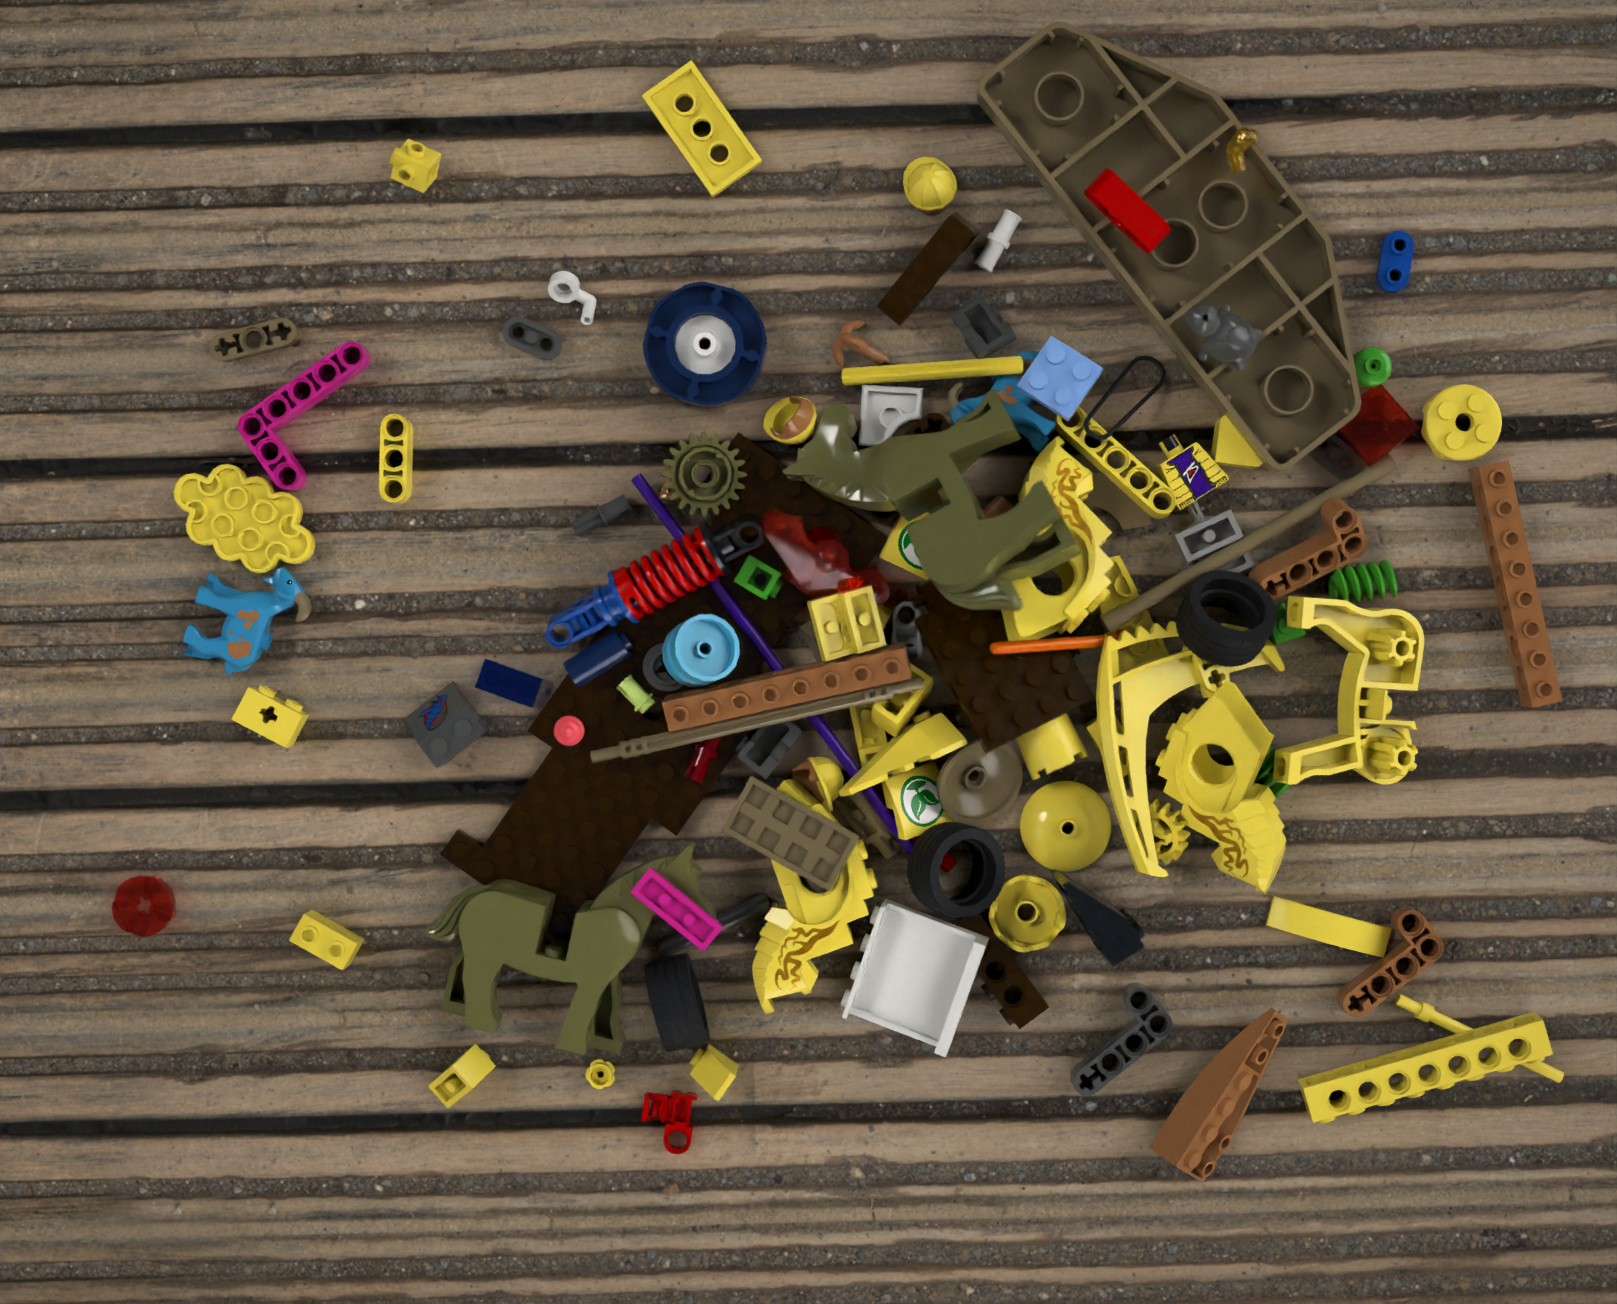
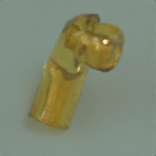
(1237, 146)

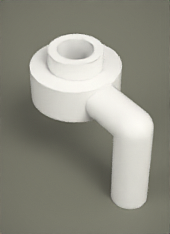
(570, 292)

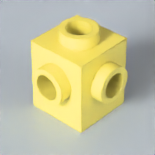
(415, 165)

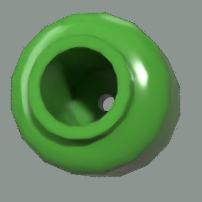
(1368, 376)

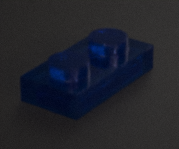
(509, 683)

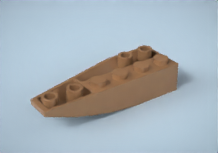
(1218, 1098)

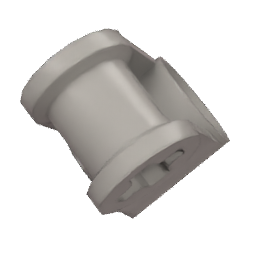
(906, 631)

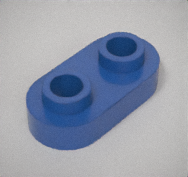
(1394, 260)

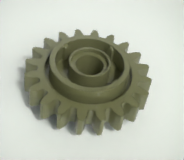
(723, 474)

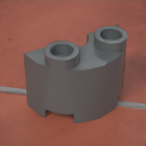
(982, 328)
(768, 746)

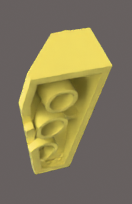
(920, 741)

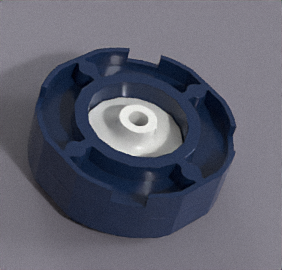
(700, 315)

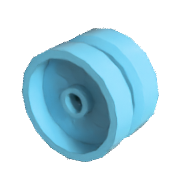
(717, 655)

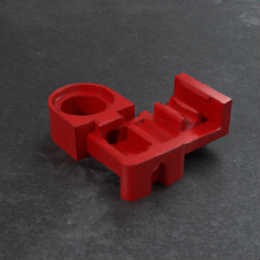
(671, 1111)

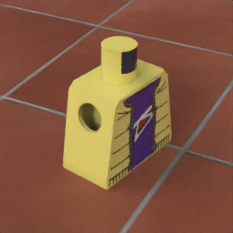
(1188, 471)

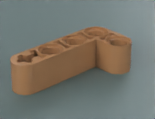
(1275, 572)
(1386, 966)

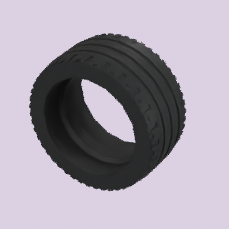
(1217, 642)
(985, 878)
(676, 1002)

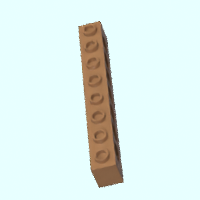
(1515, 584)
(786, 687)

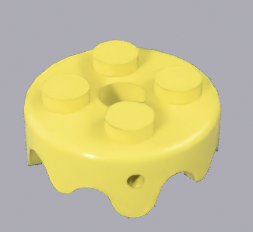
(1441, 430)
(1042, 927)

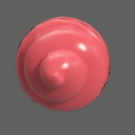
(569, 730)

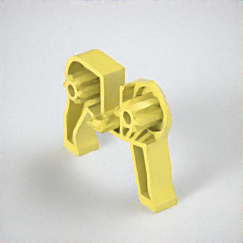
(1383, 653)

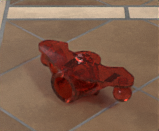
(817, 558)

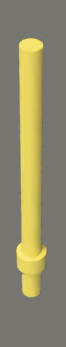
(1426, 1013)

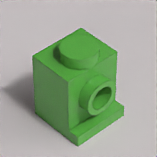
(747, 576)

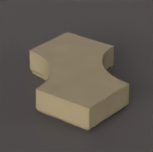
(1115, 502)

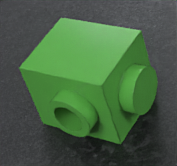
(1280, 632)

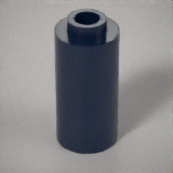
(598, 658)

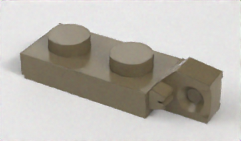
(868, 823)

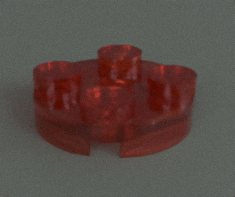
(127, 899)

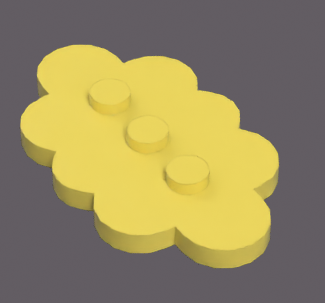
(244, 518)

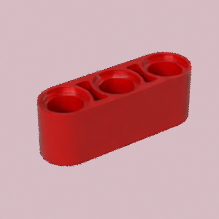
(1127, 210)

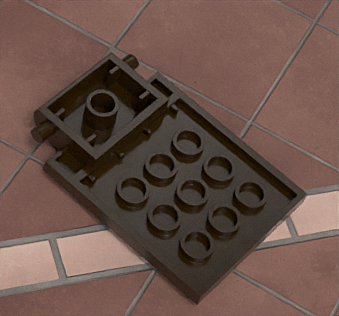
(1000, 692)

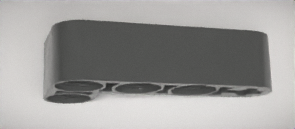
(1116, 1044)

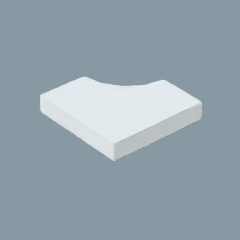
(886, 410)

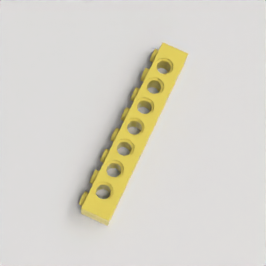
(1437, 1053)

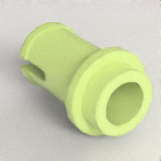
(636, 694)

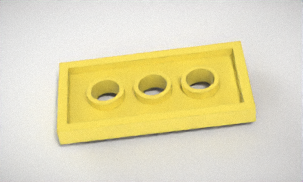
(707, 108)

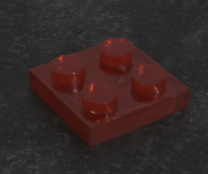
(1377, 426)

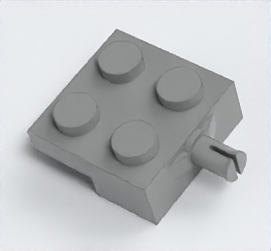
(1209, 536)

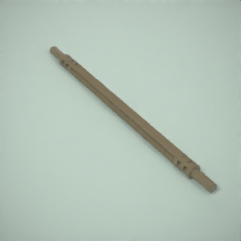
(661, 741)

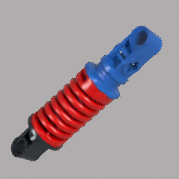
(657, 579)

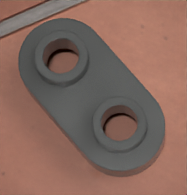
(532, 339)

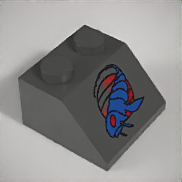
(446, 725)

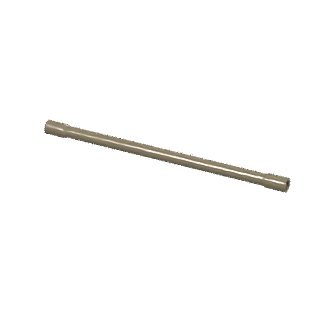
(1126, 611)

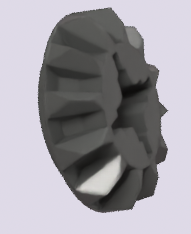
(651, 663)

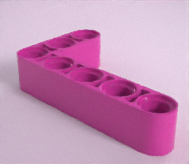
(296, 407)

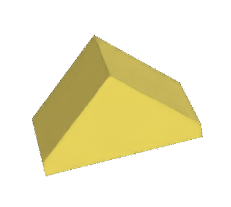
(1231, 448)

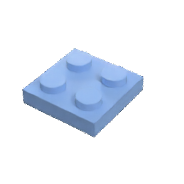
(1059, 378)

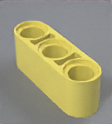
(389, 445)

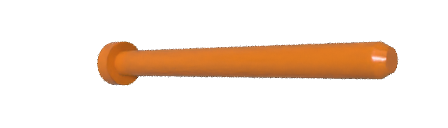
(1053, 644)

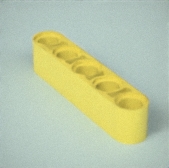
(1120, 476)

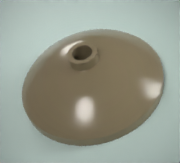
(984, 793)

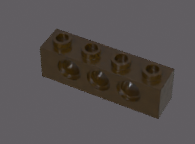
(1029, 1002)

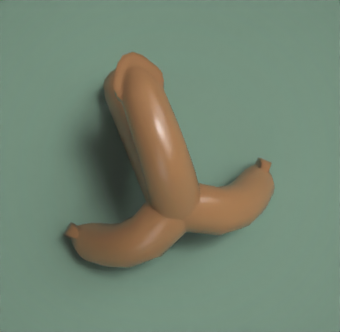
(856, 344)

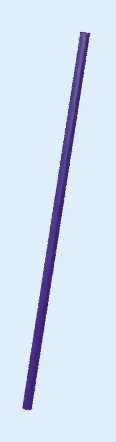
(772, 660)

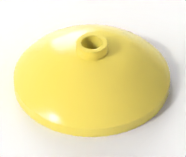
(1052, 808)

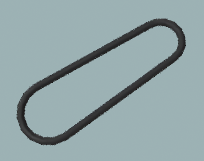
(1135, 408)

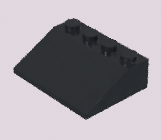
(1110, 929)

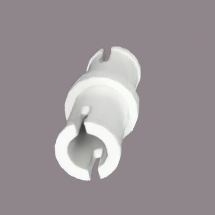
(998, 240)

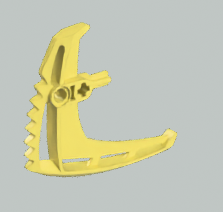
(1141, 693)

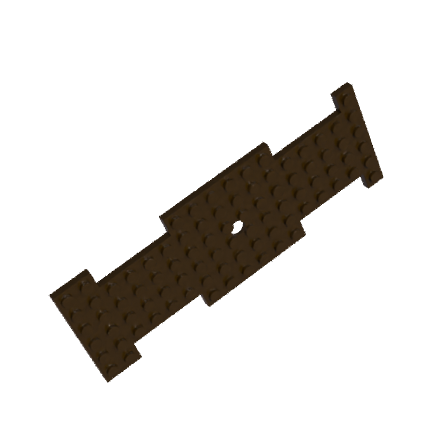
(584, 815)

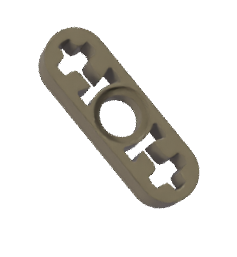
(235, 352)

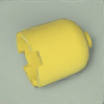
(1051, 746)

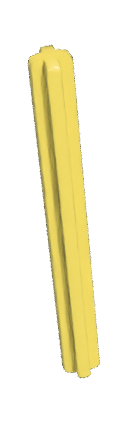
(933, 370)

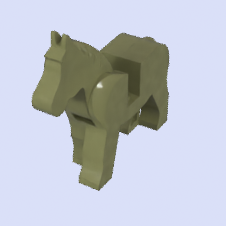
(957, 546)
(510, 926)

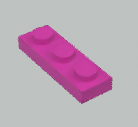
(677, 909)

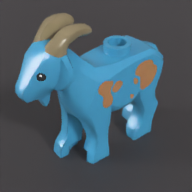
(1018, 405)
(247, 620)

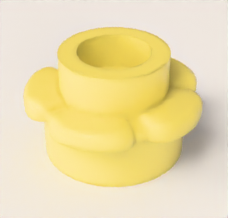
(592, 1074)

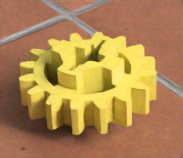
(1165, 829)

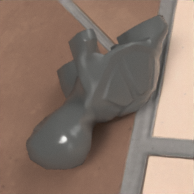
(1226, 334)

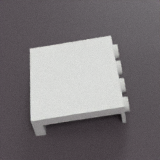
(914, 974)

